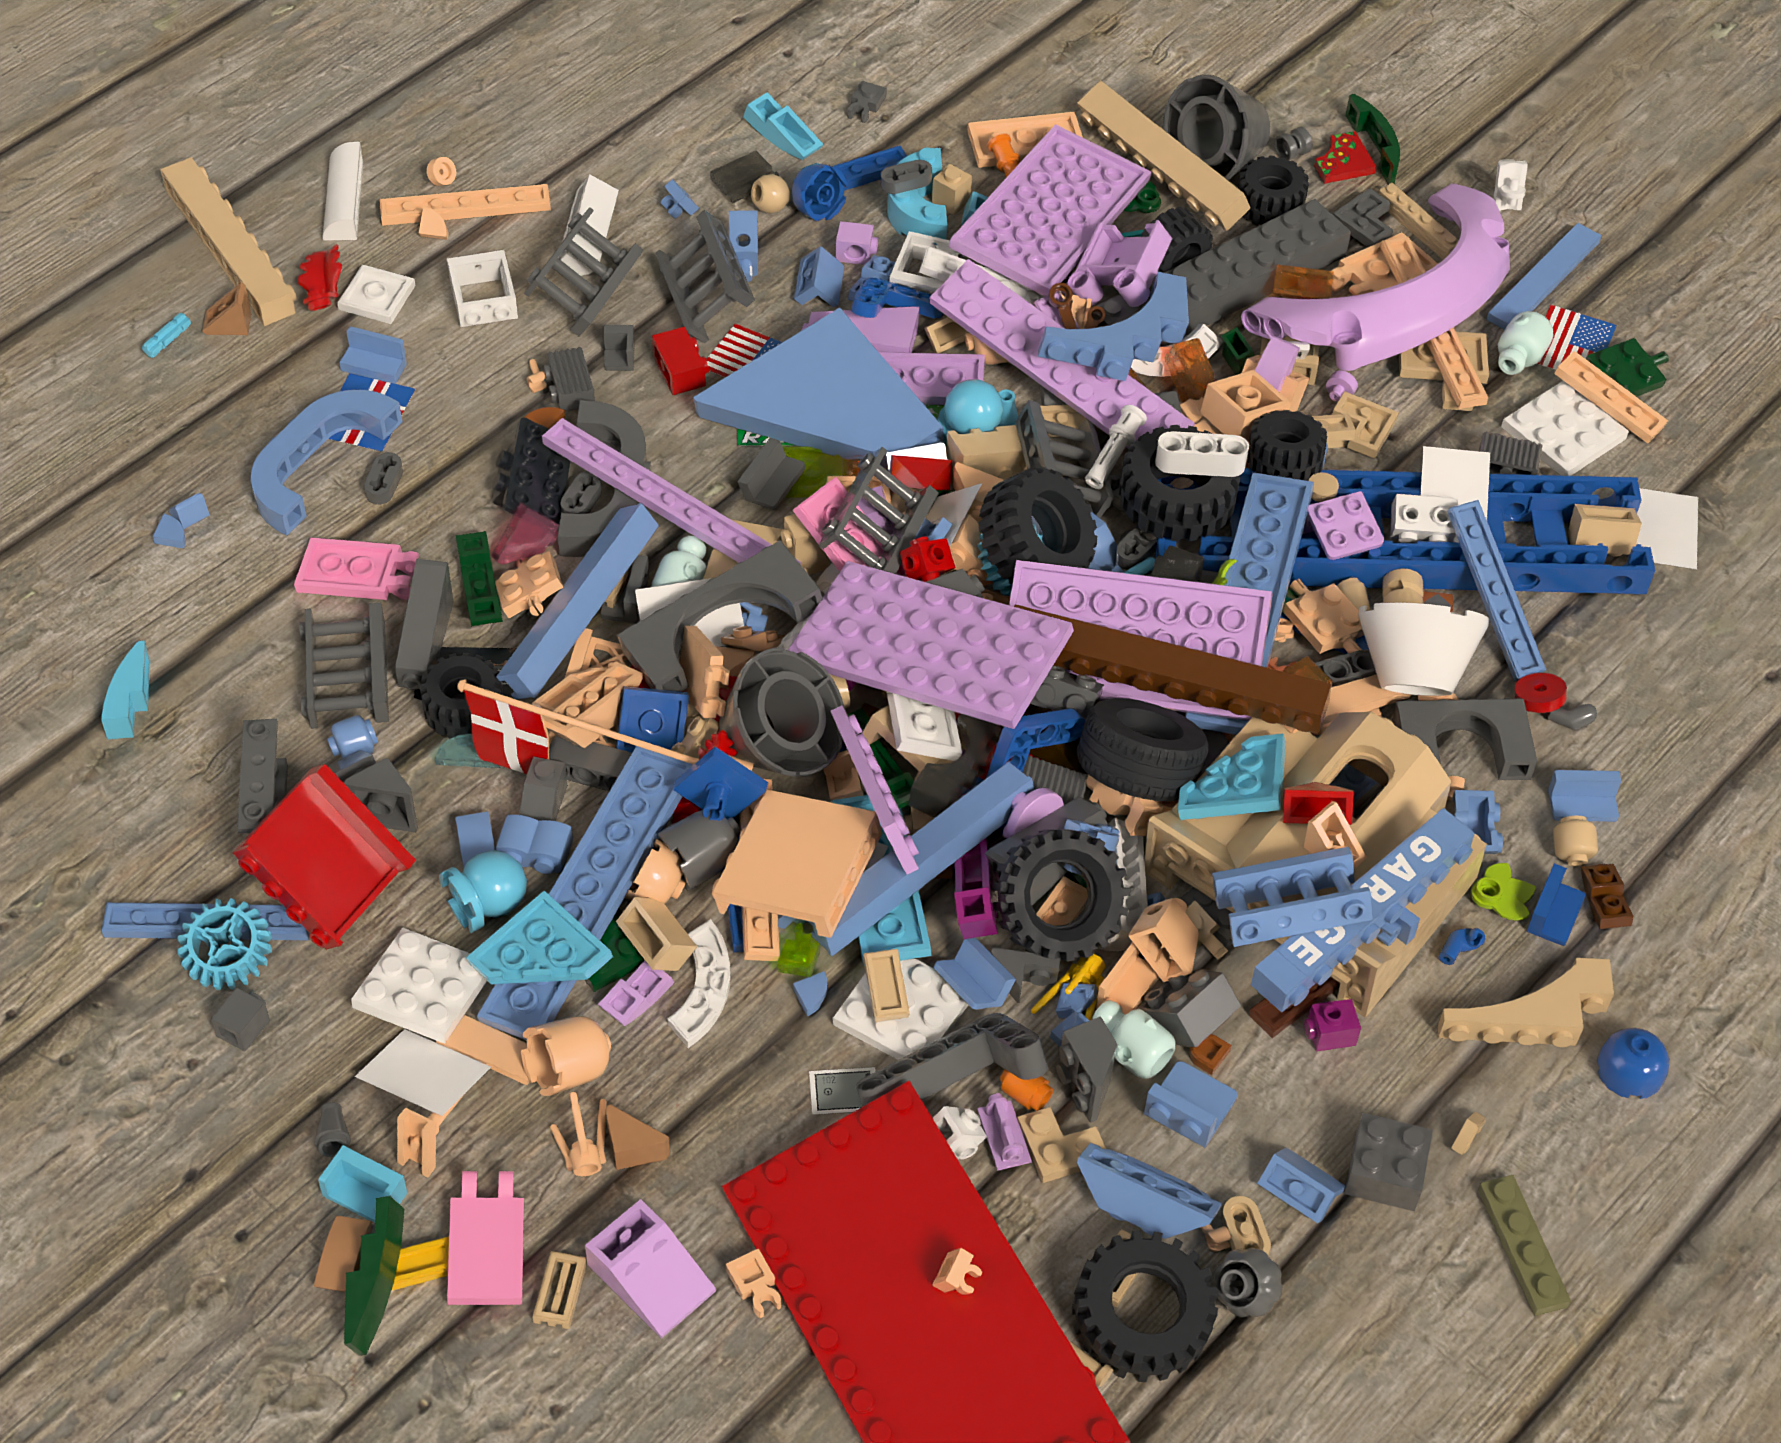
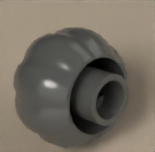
(1248, 1282)

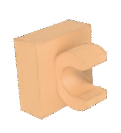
(953, 1271)

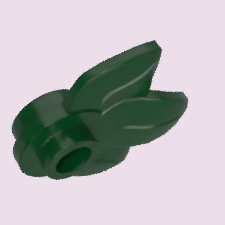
(1146, 200)

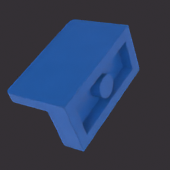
(1556, 909)

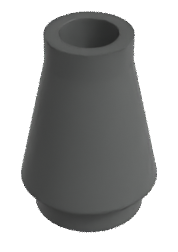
(331, 1130)

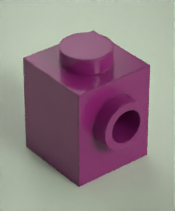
(1333, 1025)

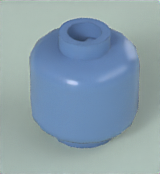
(351, 736)

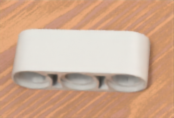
(1201, 454)

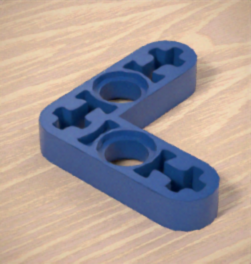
(878, 292)
(1063, 728)

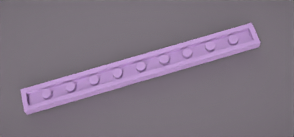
(653, 492)

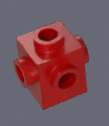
(920, 559)

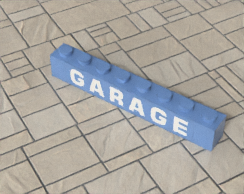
(1393, 883)

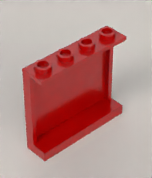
(322, 856)

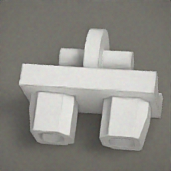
(1510, 184)

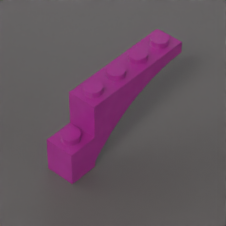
(974, 893)

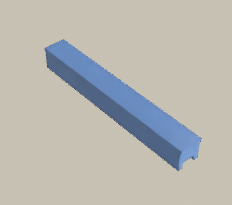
(578, 601)
(938, 845)

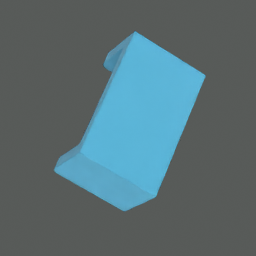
(358, 1181)

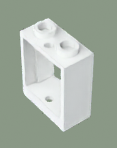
(915, 247)
(492, 267)

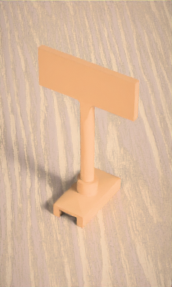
(480, 1042)

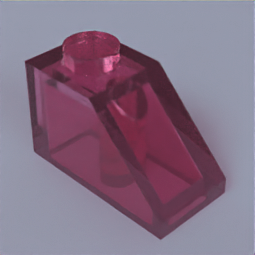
(525, 535)

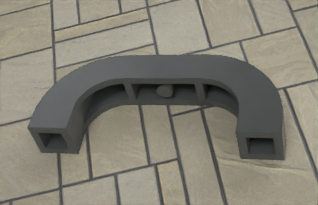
(623, 434)

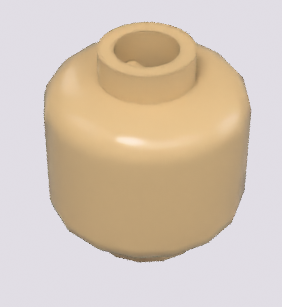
(1575, 840)

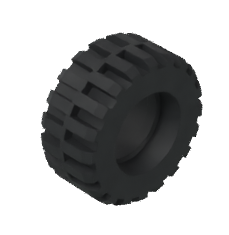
(1056, 508)
(1170, 510)

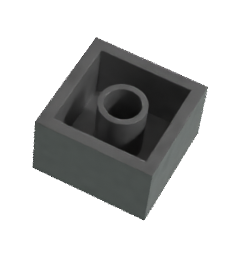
(1388, 1162)

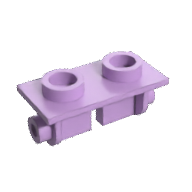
(1003, 1133)

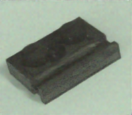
(739, 175)

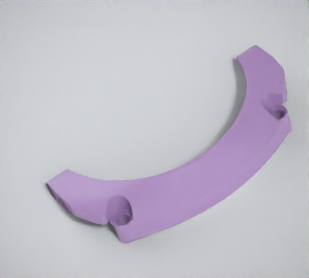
(1407, 314)

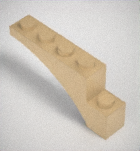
(1541, 1017)

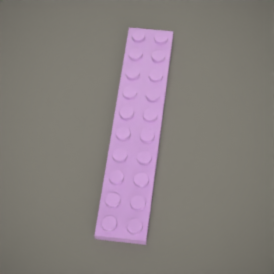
(1015, 332)

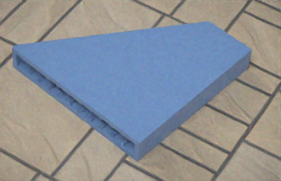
(823, 393)

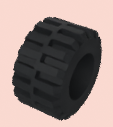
(1272, 187)
(1188, 237)
(1287, 445)
(441, 684)

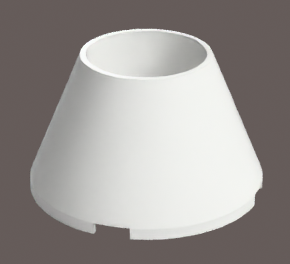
(1420, 645)

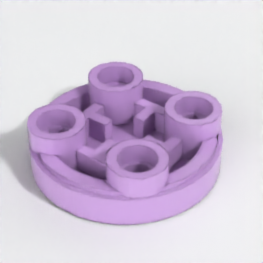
(1031, 808)

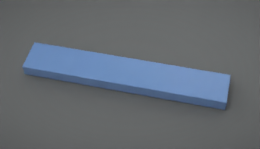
(1545, 275)
(1496, 590)
(166, 921)

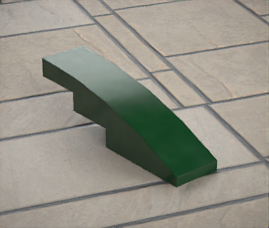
(371, 1286)

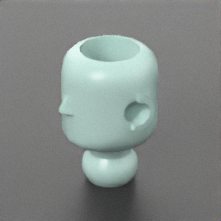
(1524, 342)
(683, 564)
(1141, 1041)

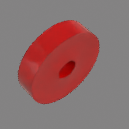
(1541, 692)

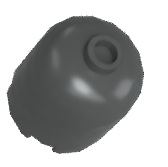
(701, 845)

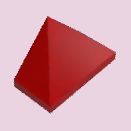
(922, 472)
(1308, 799)

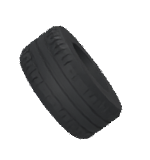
(1141, 748)

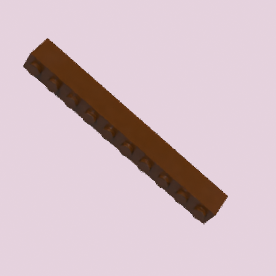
(1194, 675)

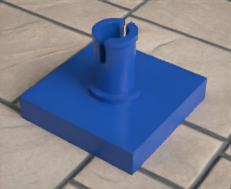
(652, 717)
(720, 785)

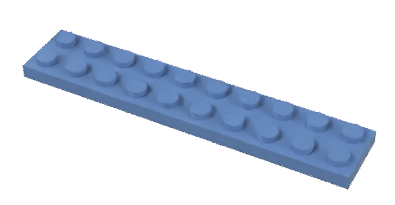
(1265, 557)
(597, 877)

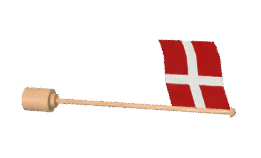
(515, 731)

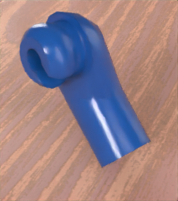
(1461, 941)

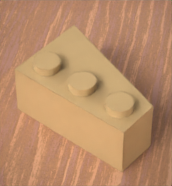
(990, 452)

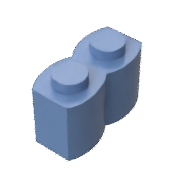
(536, 843)

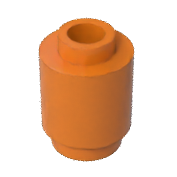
(1029, 1093)

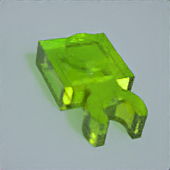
(799, 955)

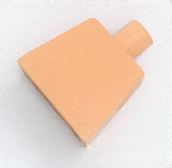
(1166, 938)

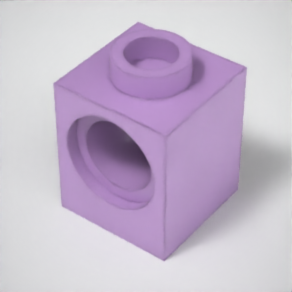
(855, 243)

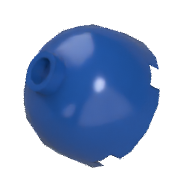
(819, 191)
(1633, 1063)

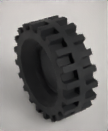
(1103, 888)
(1120, 1344)

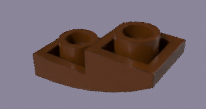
(1605, 896)

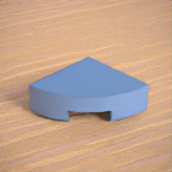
(170, 532)
(811, 992)
(1077, 1001)

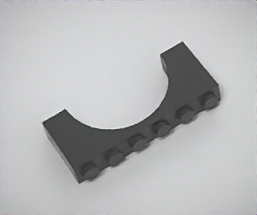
(765, 578)

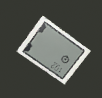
(836, 1090)

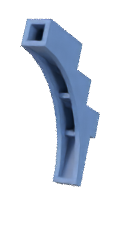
(1138, 337)

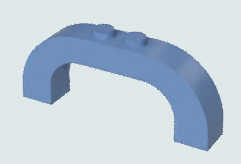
(303, 436)

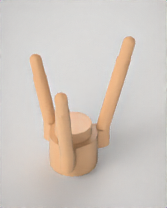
(584, 1157)

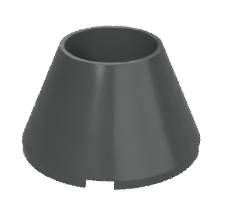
(1217, 123)
(799, 703)

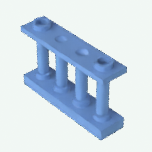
(1286, 878)

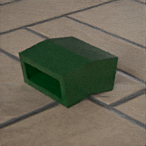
(1236, 350)

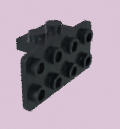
(531, 473)

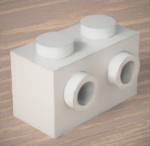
(1421, 519)

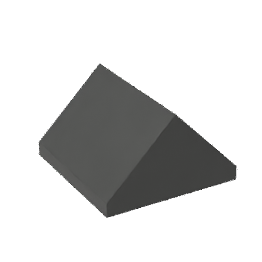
(385, 795)

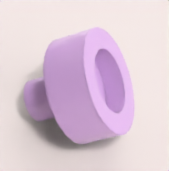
(1340, 382)

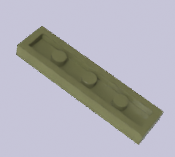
(1524, 1245)

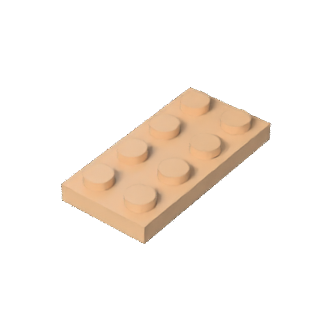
(1023, 131)

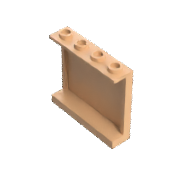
(799, 859)

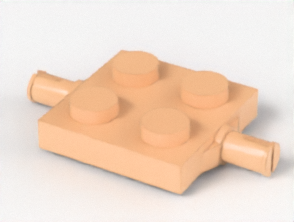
(528, 584)
(1324, 617)

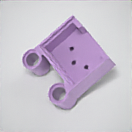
(1120, 262)

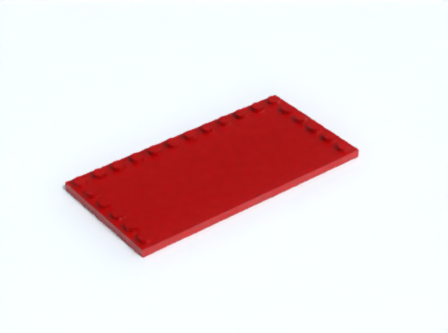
(854, 1246)

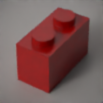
(679, 360)

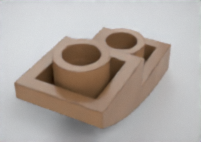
(749, 639)
(341, 1252)

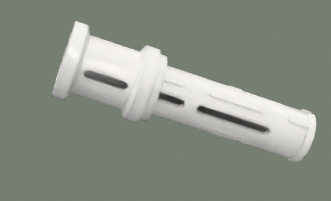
(1121, 436)

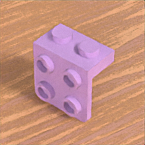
(1344, 526)

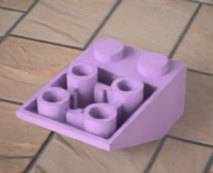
(648, 1268)

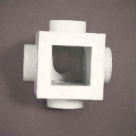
(960, 1129)

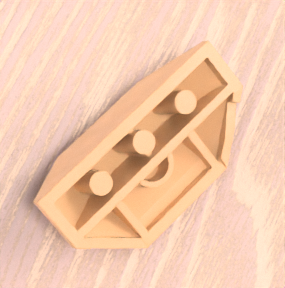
(588, 697)

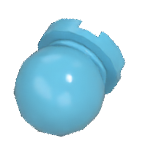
(971, 406)
(488, 886)

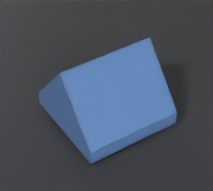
(190, 510)

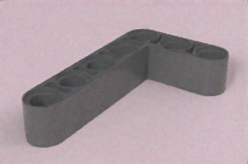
(959, 1055)

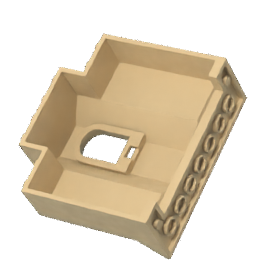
(1412, 795)

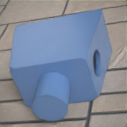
(747, 251)

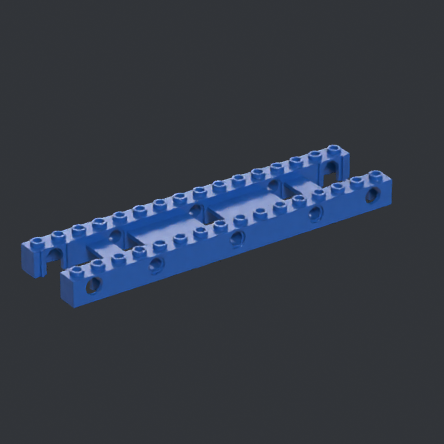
(1537, 499)

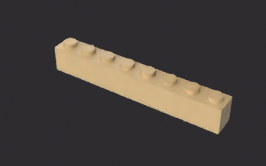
(1164, 156)
(228, 240)

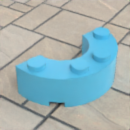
(911, 211)

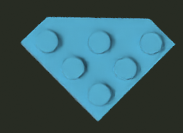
(1240, 783)
(540, 946)

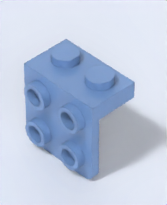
(1190, 1103)

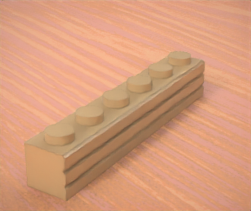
(1419, 221)

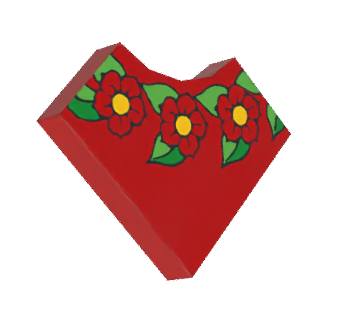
(1345, 159)

